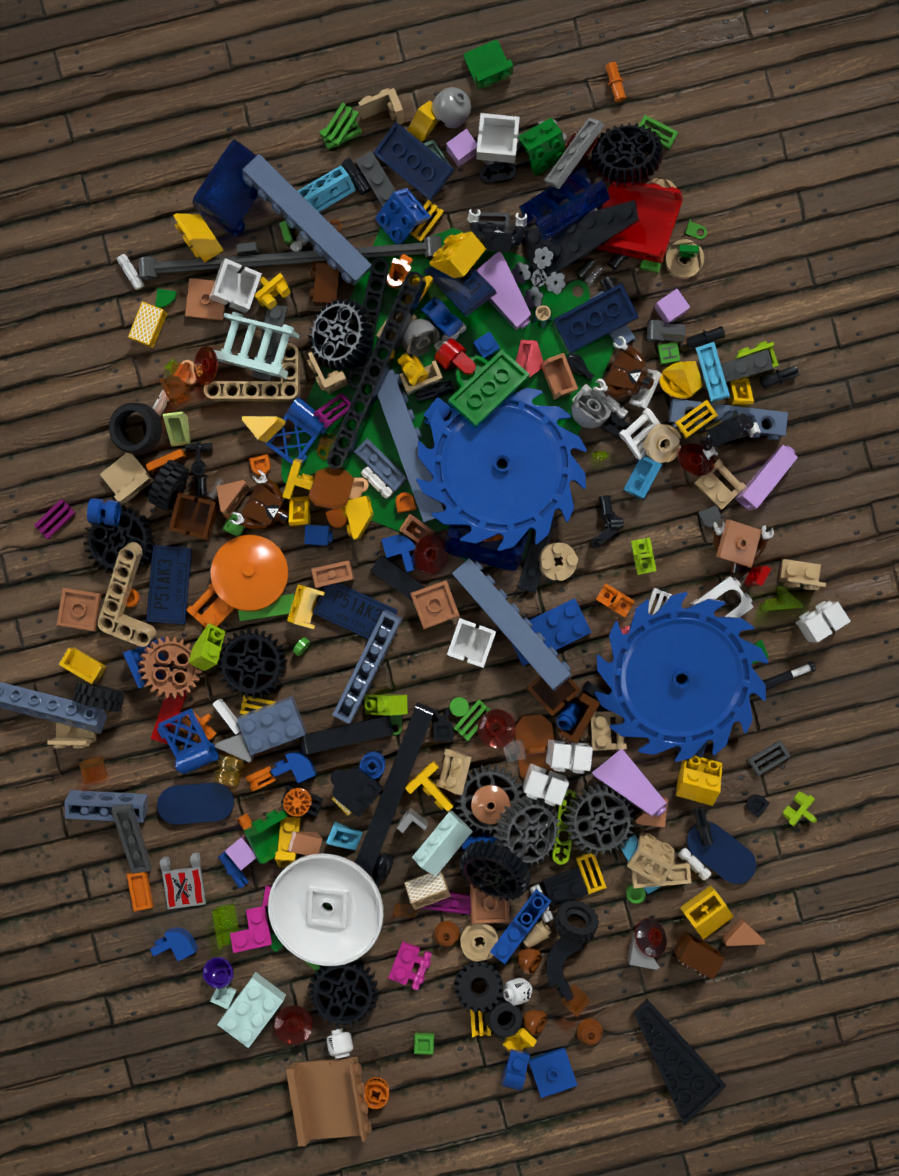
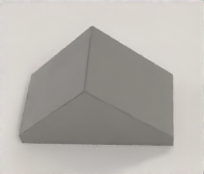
(236, 746)
(637, 958)

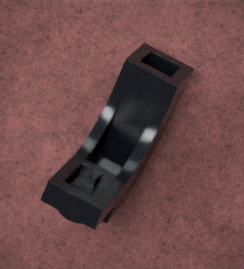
(555, 964)

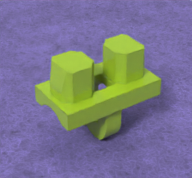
(642, 546)
(805, 802)

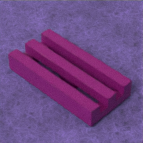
(323, 418)
(48, 535)

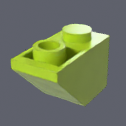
(207, 648)
(386, 704)

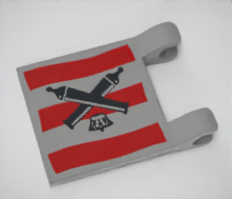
(185, 885)

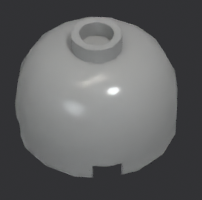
(452, 107)
(419, 337)
(590, 409)

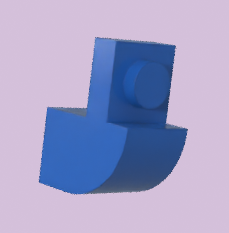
(441, 317)
(399, 545)
(300, 764)
(178, 940)
(515, 1070)

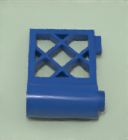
(301, 415)
(190, 757)

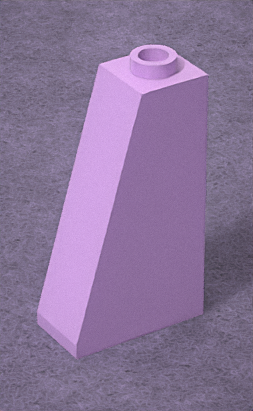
(508, 299)
(766, 478)
(626, 779)

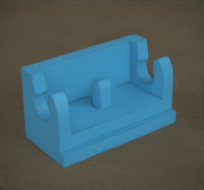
(642, 477)

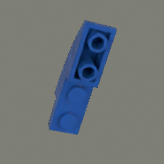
(520, 926)

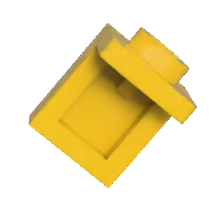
(520, 1040)

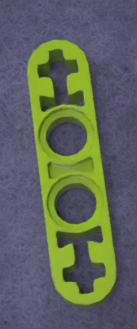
(566, 851)

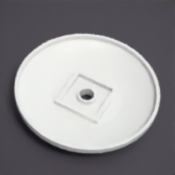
(323, 934)

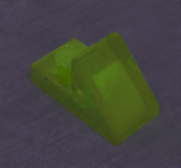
(785, 601)

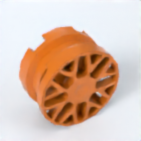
(259, 776)
(297, 801)
(376, 1093)

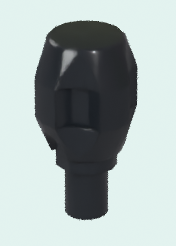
(578, 366)
(382, 868)

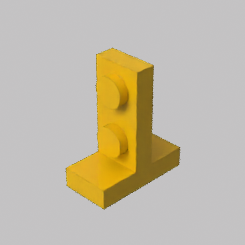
(294, 479)
(429, 786)
(287, 827)

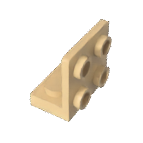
(384, 100)
(335, 380)
(126, 477)
(799, 573)
(70, 735)
(652, 858)

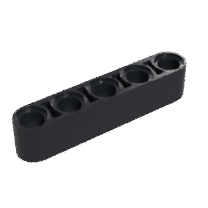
(346, 734)

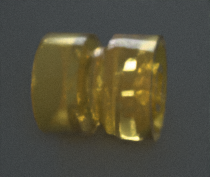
(229, 770)

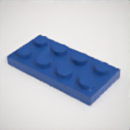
(559, 626)

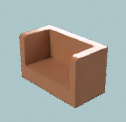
(559, 376)
(332, 574)

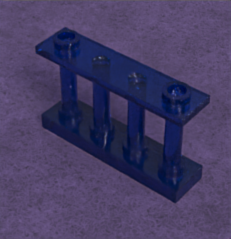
(569, 211)

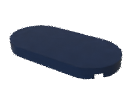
(195, 803)
(724, 856)

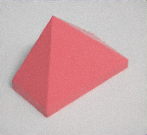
(529, 356)

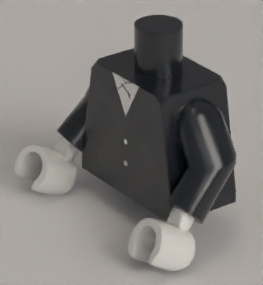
(498, 237)
(725, 429)

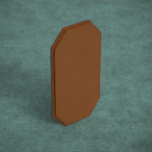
(331, 488)
(535, 733)

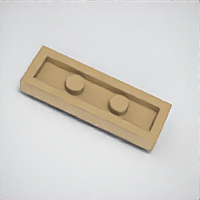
(679, 875)

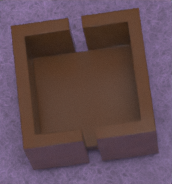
(193, 517)
(550, 699)
(698, 955)

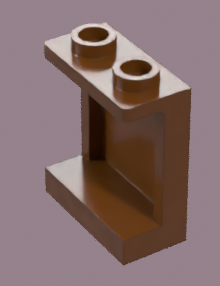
(587, 713)

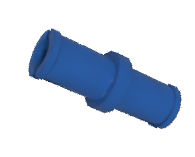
(233, 870)

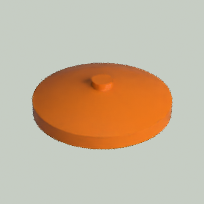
(249, 573)

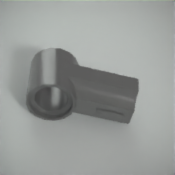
(660, 331)

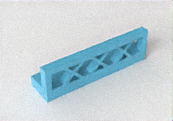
(332, 190)

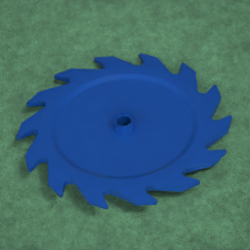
(509, 498)
(674, 644)

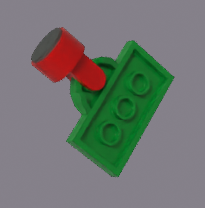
(481, 382)

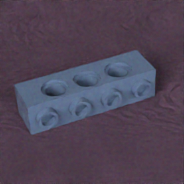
(99, 805)

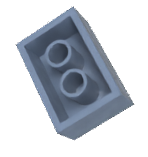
(271, 725)

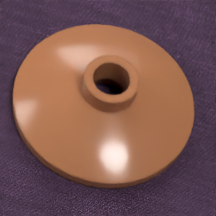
(488, 794)

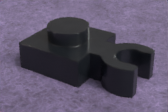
(442, 729)

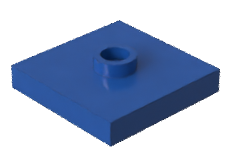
(552, 1072)

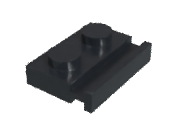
(565, 886)

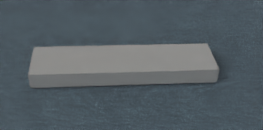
(574, 153)

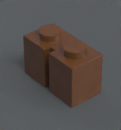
(326, 285)

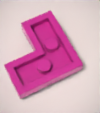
(258, 933)

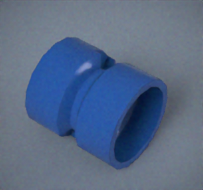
(97, 508)
(373, 764)

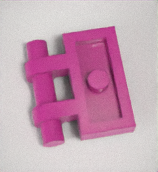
(404, 962)

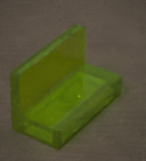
(224, 923)

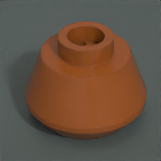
(446, 934)
(529, 960)
(535, 1021)
(589, 1032)

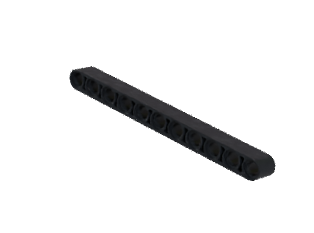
(384, 366)
(394, 787)

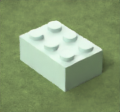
(251, 1010)

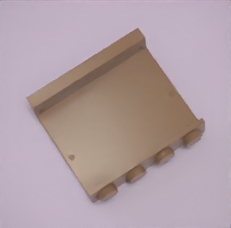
(328, 1099)

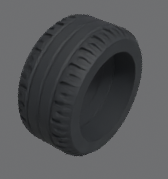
(117, 428)

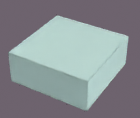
(223, 997)

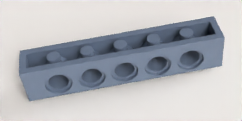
(776, 419)
(367, 666)
(51, 708)

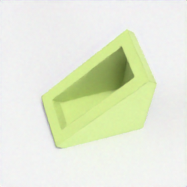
(177, 428)

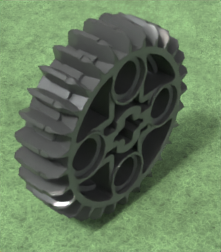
(477, 776)
(606, 824)
(525, 831)

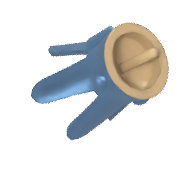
(542, 314)

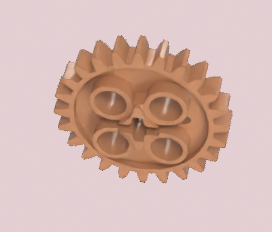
(168, 685)

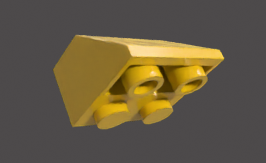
(198, 235)
(458, 254)
(359, 516)
(699, 780)
(707, 912)

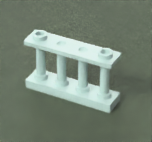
(258, 363)

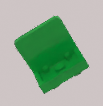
(488, 64)
(544, 145)
(264, 835)

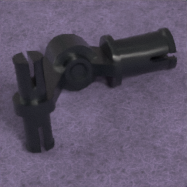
(199, 466)
(612, 522)

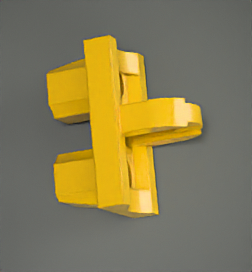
(270, 290)
(413, 369)

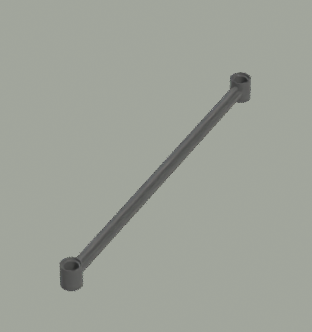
(150, 268)

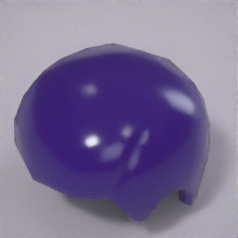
(218, 973)

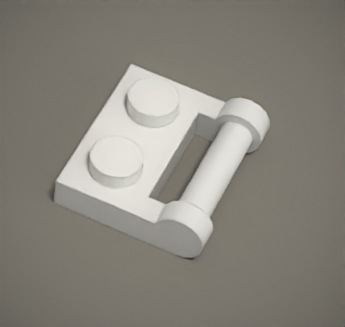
(636, 443)

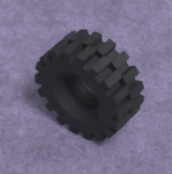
(168, 484)
(98, 696)
(493, 990)

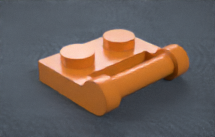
(214, 614)

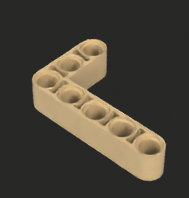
(262, 386)
(120, 597)

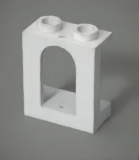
(729, 584)

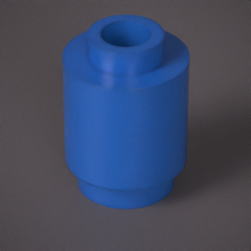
(569, 716)

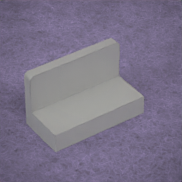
(410, 816)

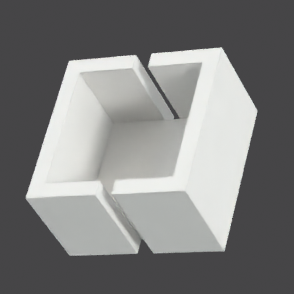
(497, 138)
(235, 287)
(817, 624)
(471, 643)
(571, 756)
(549, 787)

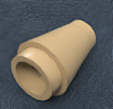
(537, 934)

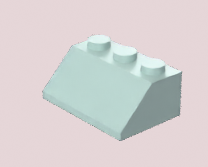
(442, 843)

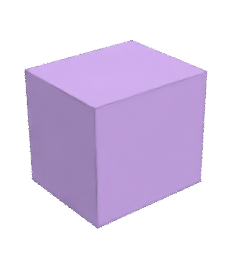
(462, 148)
(672, 306)
(241, 852)

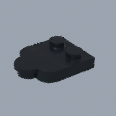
(354, 789)

